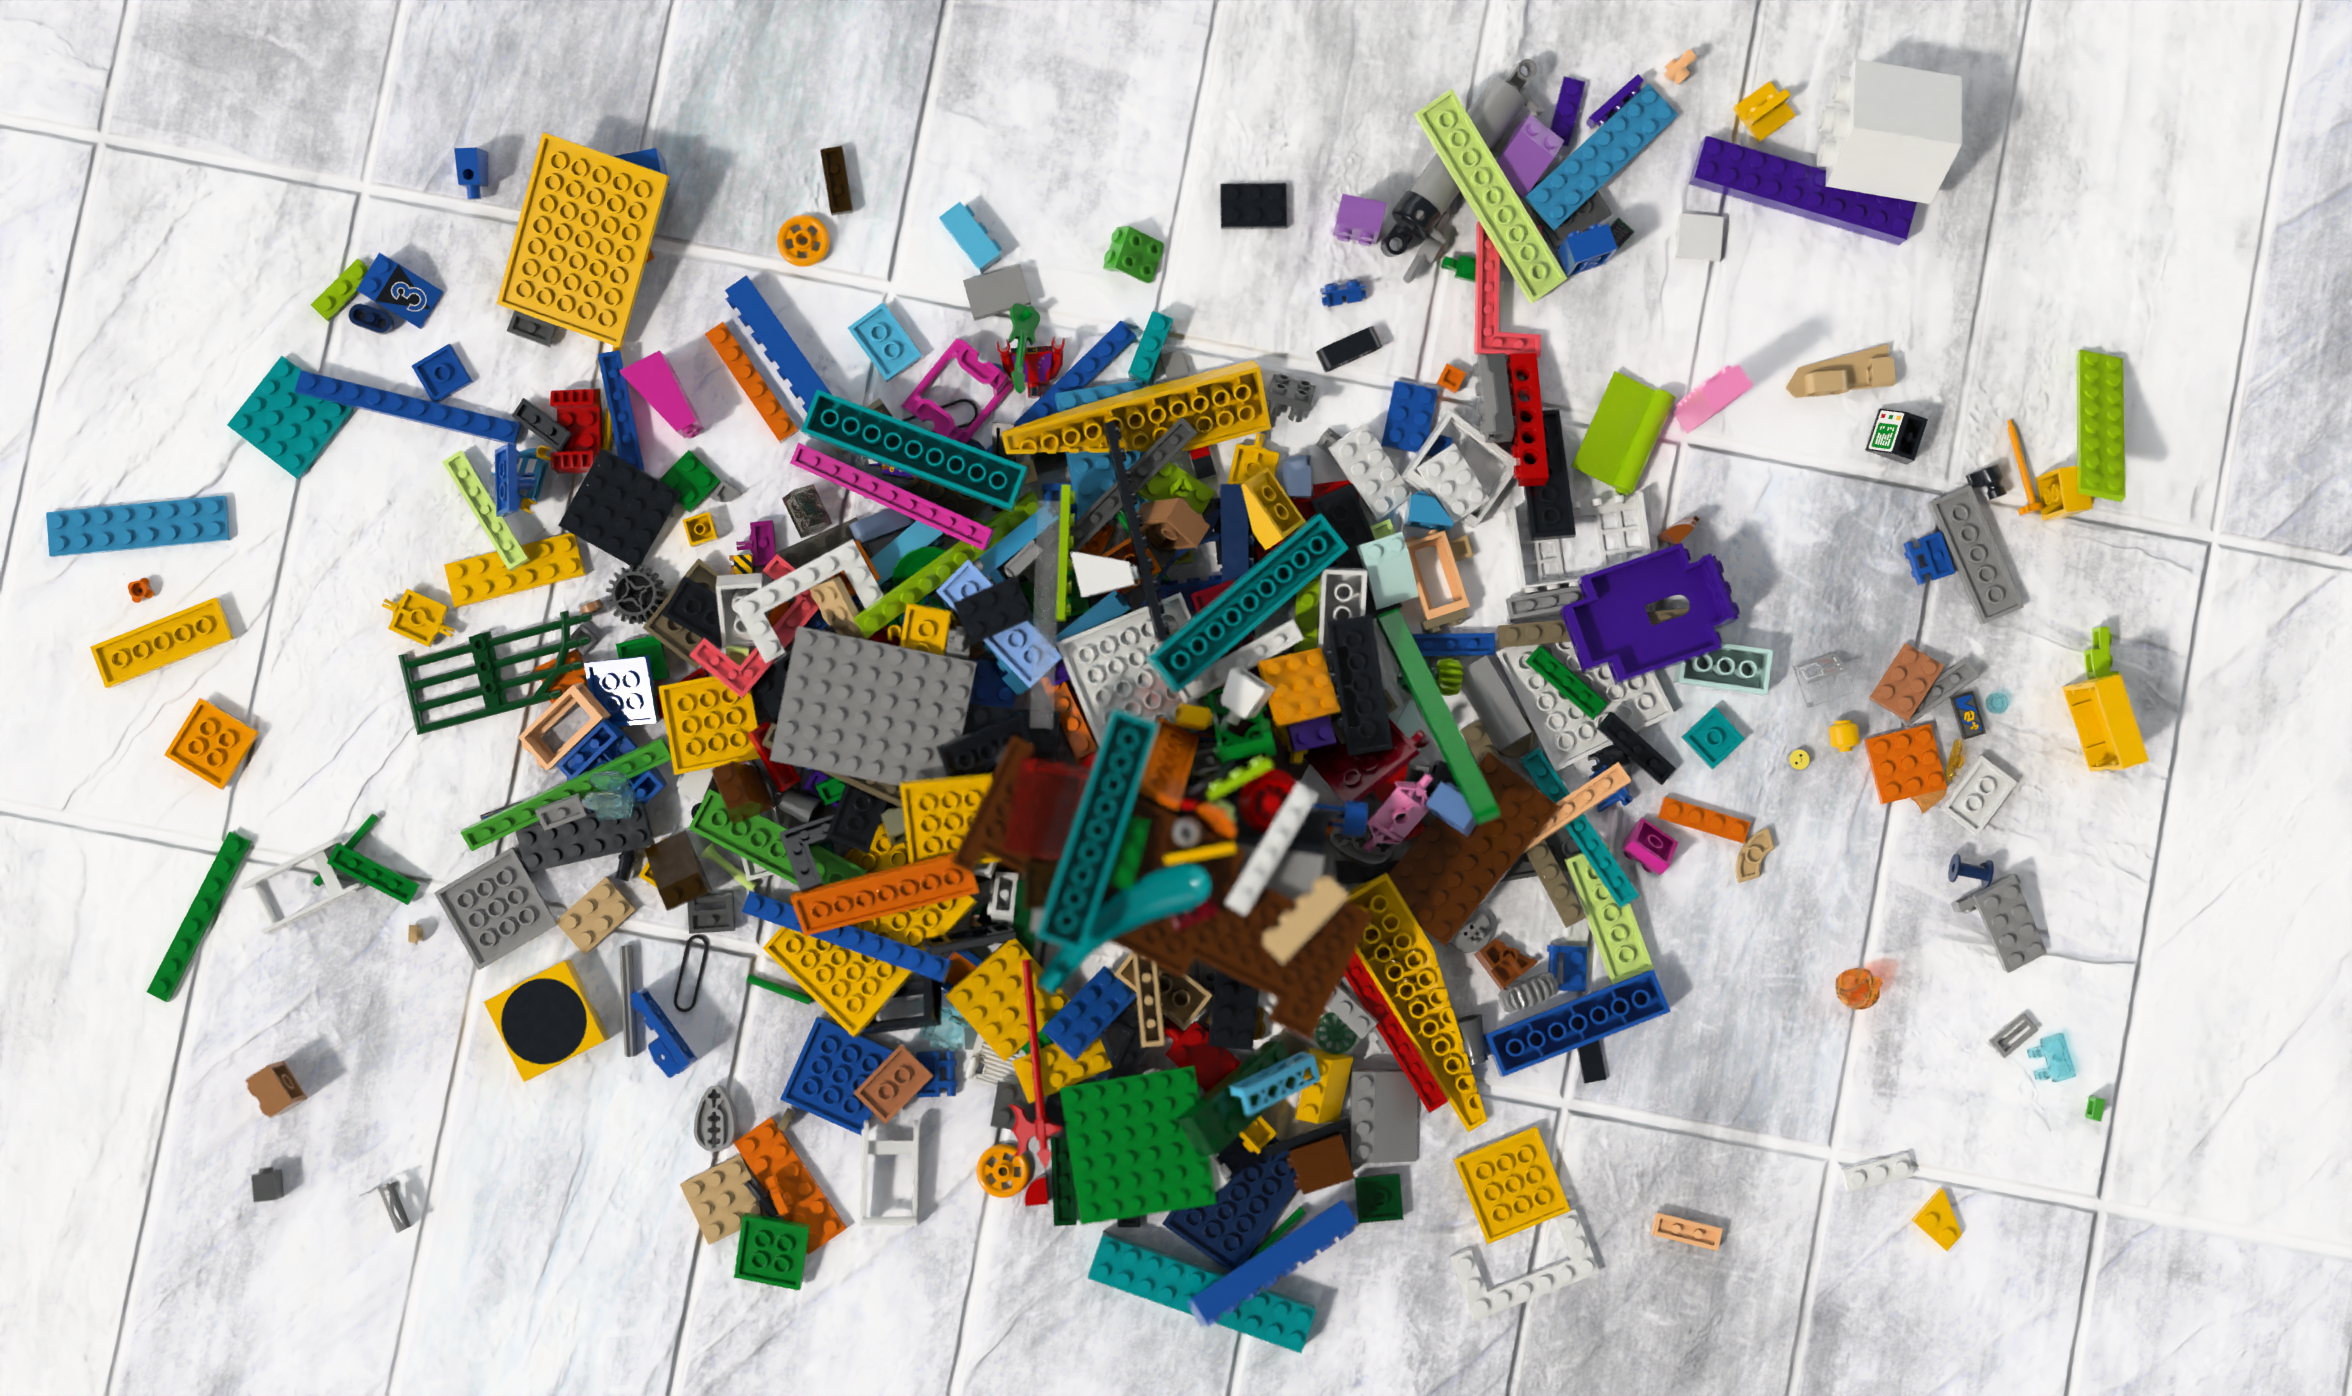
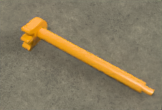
(2033, 505)

